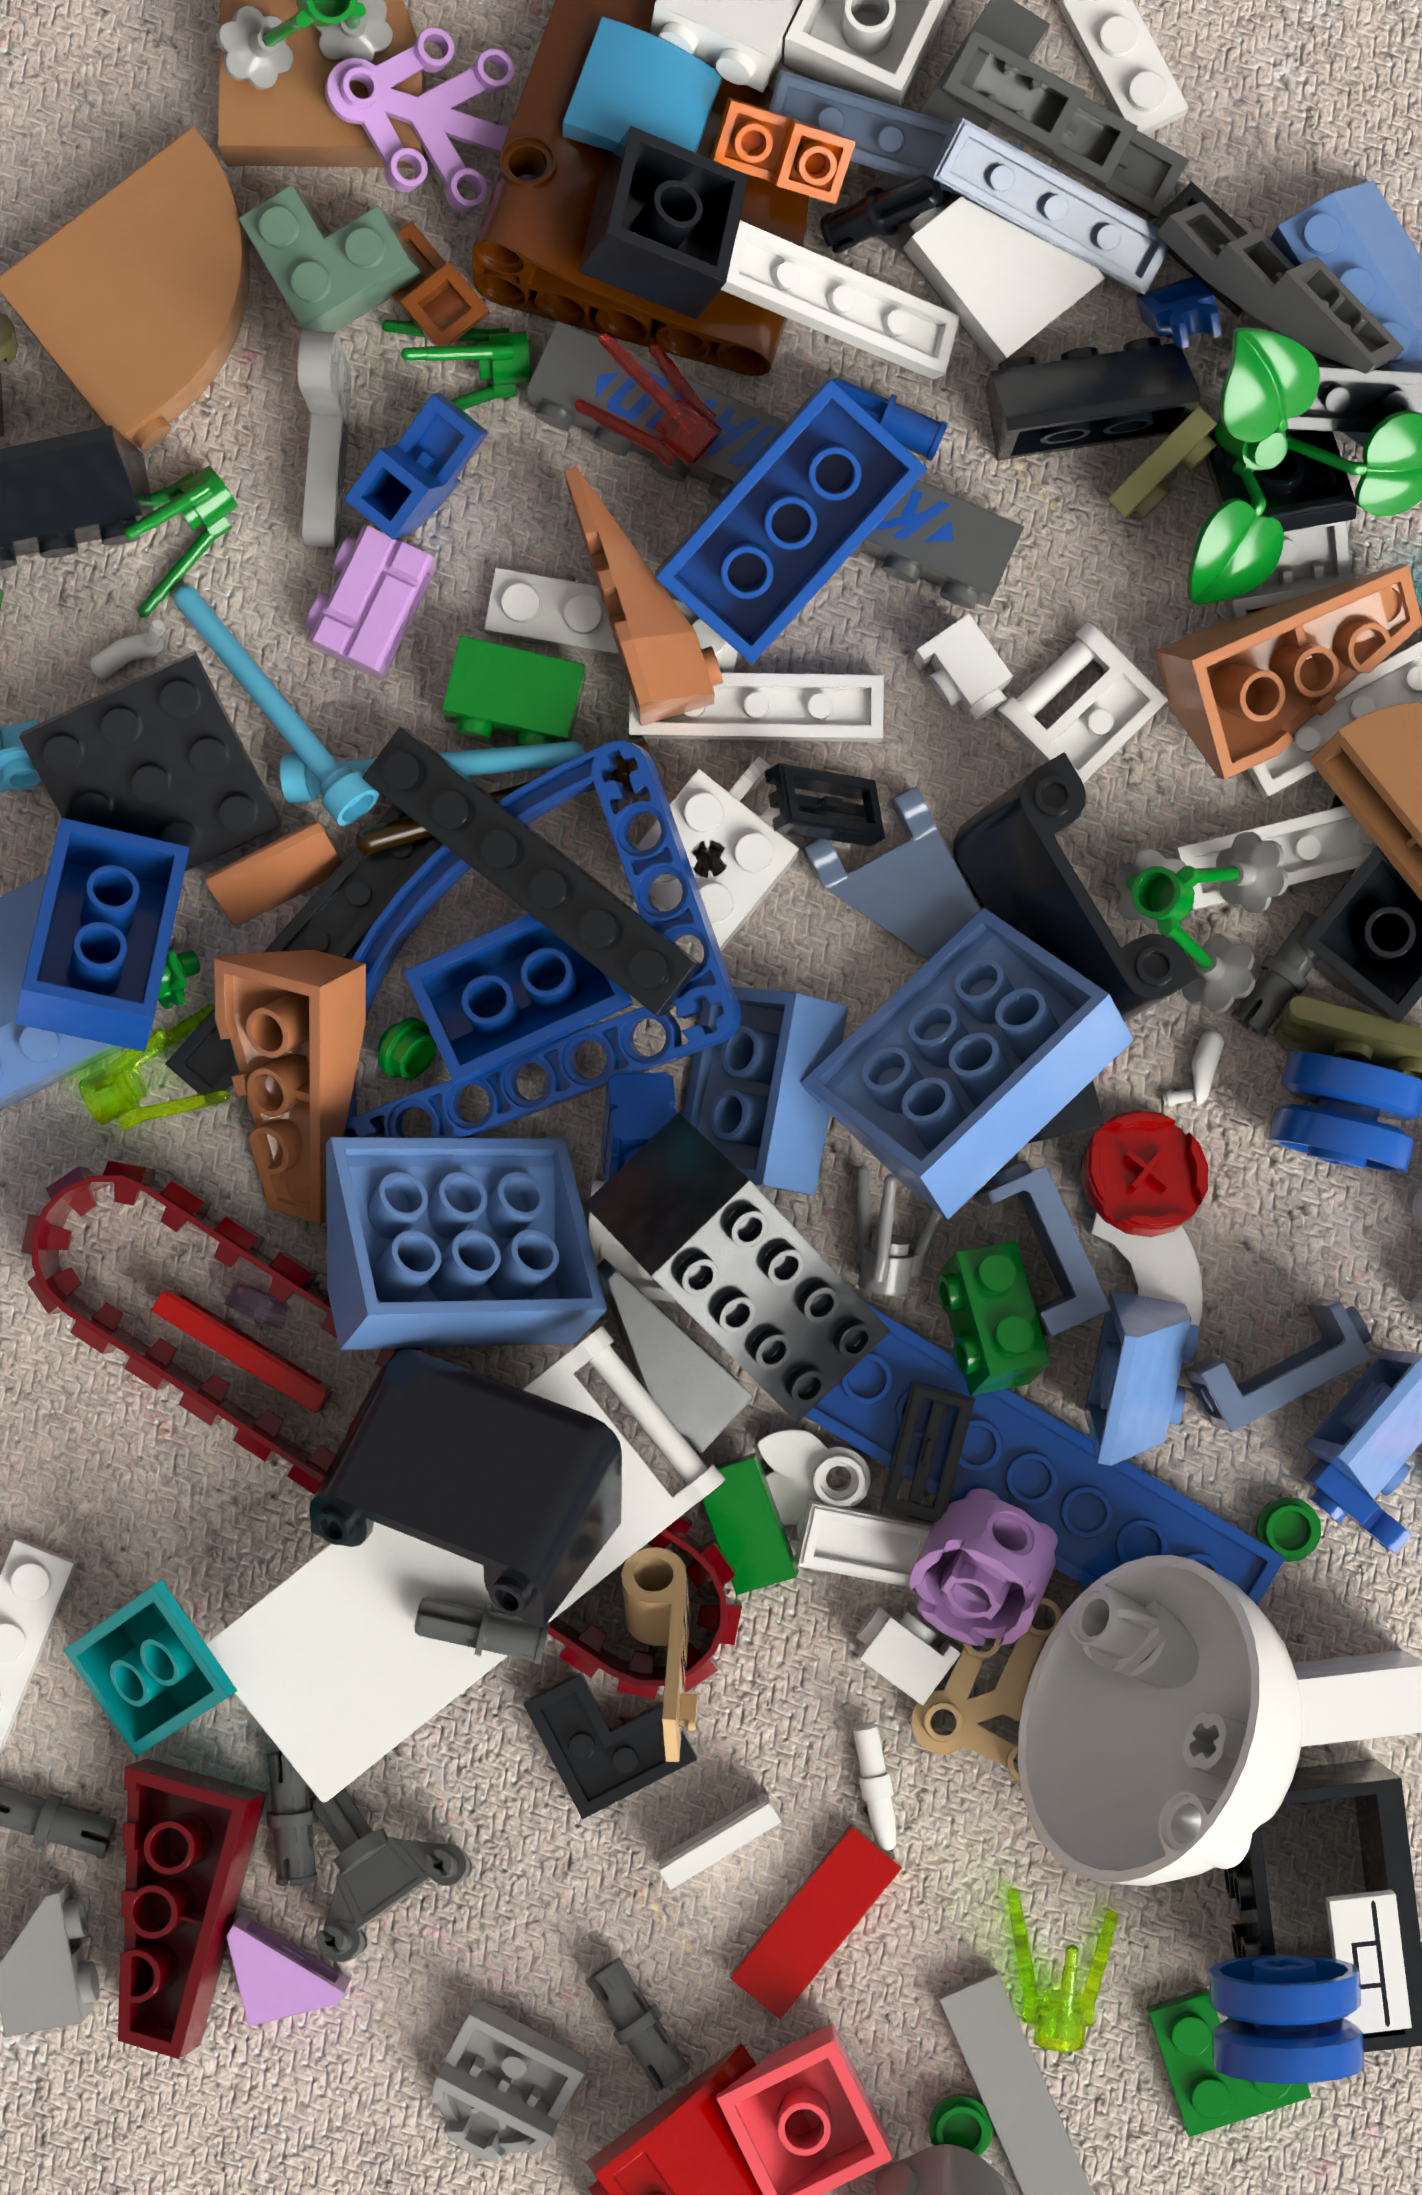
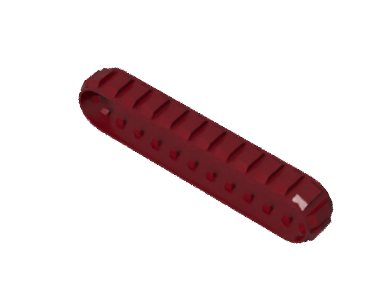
(261, 1435)

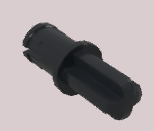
(880, 212)

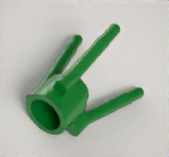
(499, 354)
(199, 501)

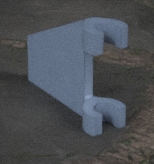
(908, 890)

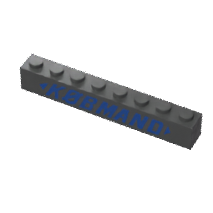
(921, 536)

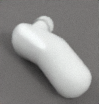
(127, 650)
(1203, 1071)

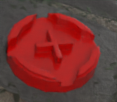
(1144, 1173)

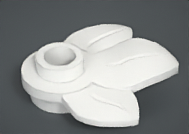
(800, 1473)

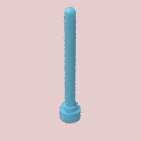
(302, 785)
(344, 791)

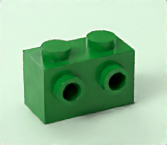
(512, 693)
(992, 1318)

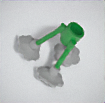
(257, 44)
(1163, 894)

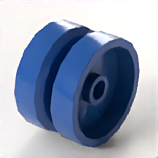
(1346, 1122)
(1286, 2019)

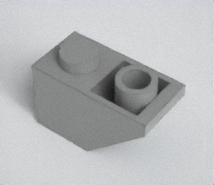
(45, 1969)

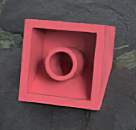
(805, 2118)

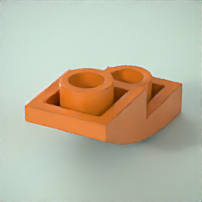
(782, 150)

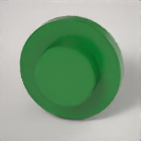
(406, 1049)
(1289, 1528)
(961, 2122)

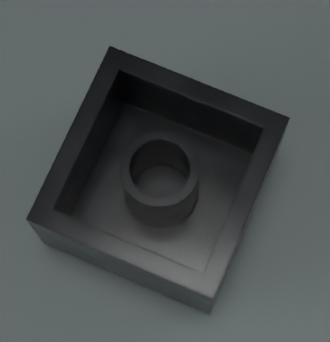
(663, 223)

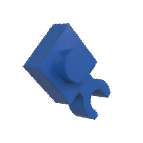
(1180, 311)
(1342, 1498)

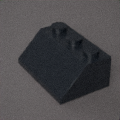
(1089, 398)
(70, 493)

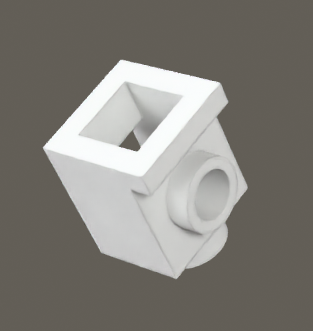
(965, 668)
(905, 1652)

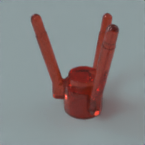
(685, 426)

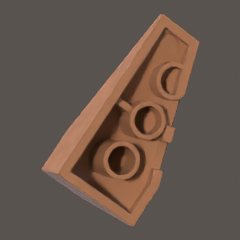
(652, 636)
(1267, 673)
(297, 1051)

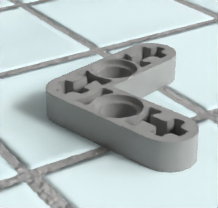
(326, 388)

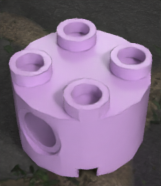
(984, 1570)

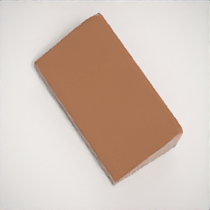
(274, 873)

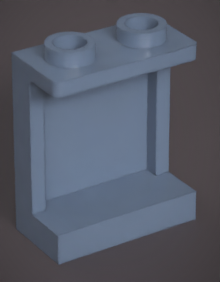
(1080, 1288)
(1336, 1353)

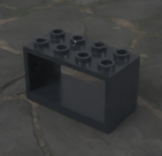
(737, 1266)
(1385, 1867)

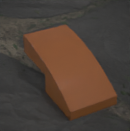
(442, 300)

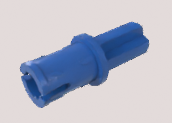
(907, 426)

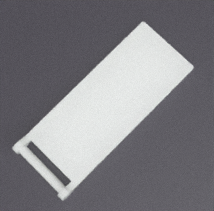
(335, 1647)

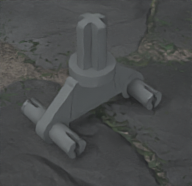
(375, 1874)

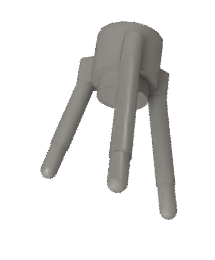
(883, 1256)

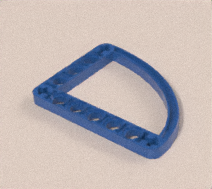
(614, 1035)

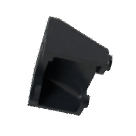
(1028, 882)
(478, 1475)

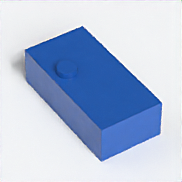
(790, 520)

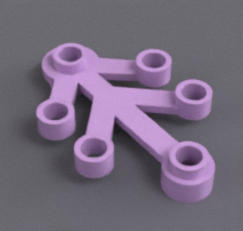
(428, 114)

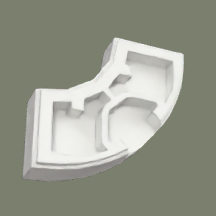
(1159, 1265)

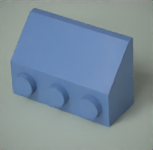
(1368, 253)
(750, 1088)

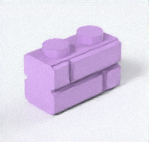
(371, 601)

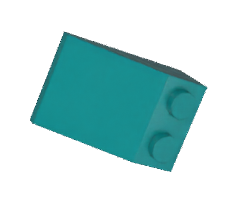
(150, 1669)

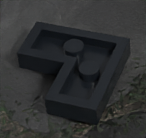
(596, 1760)

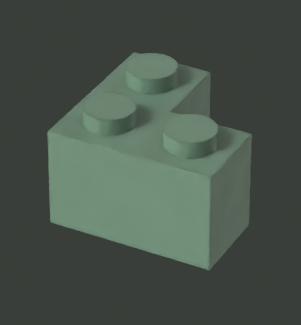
(326, 275)

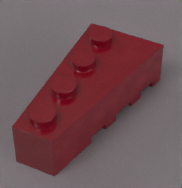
(184, 1878)

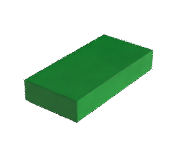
(749, 1526)

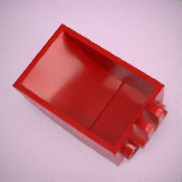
(681, 2143)

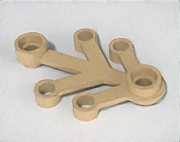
(1003, 1700)

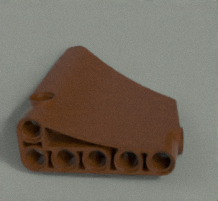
(538, 227)

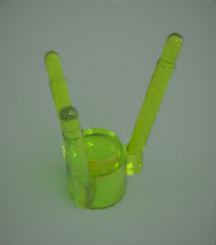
(119, 1086)
(1061, 2013)

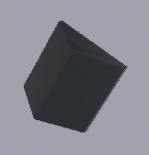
(1371, 939)

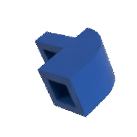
(420, 472)

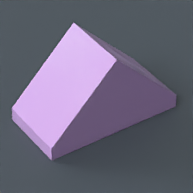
(278, 1976)

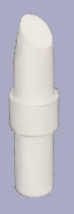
(876, 1785)

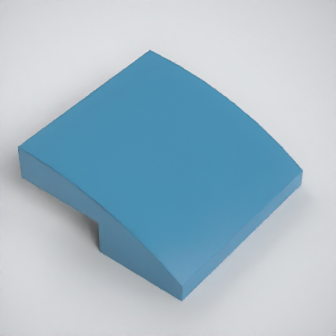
(640, 84)

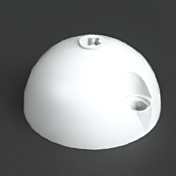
(1166, 1758)

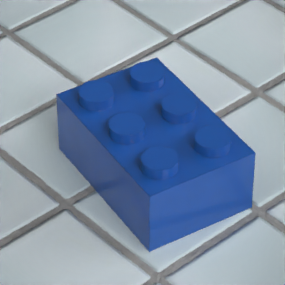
(102, 935)

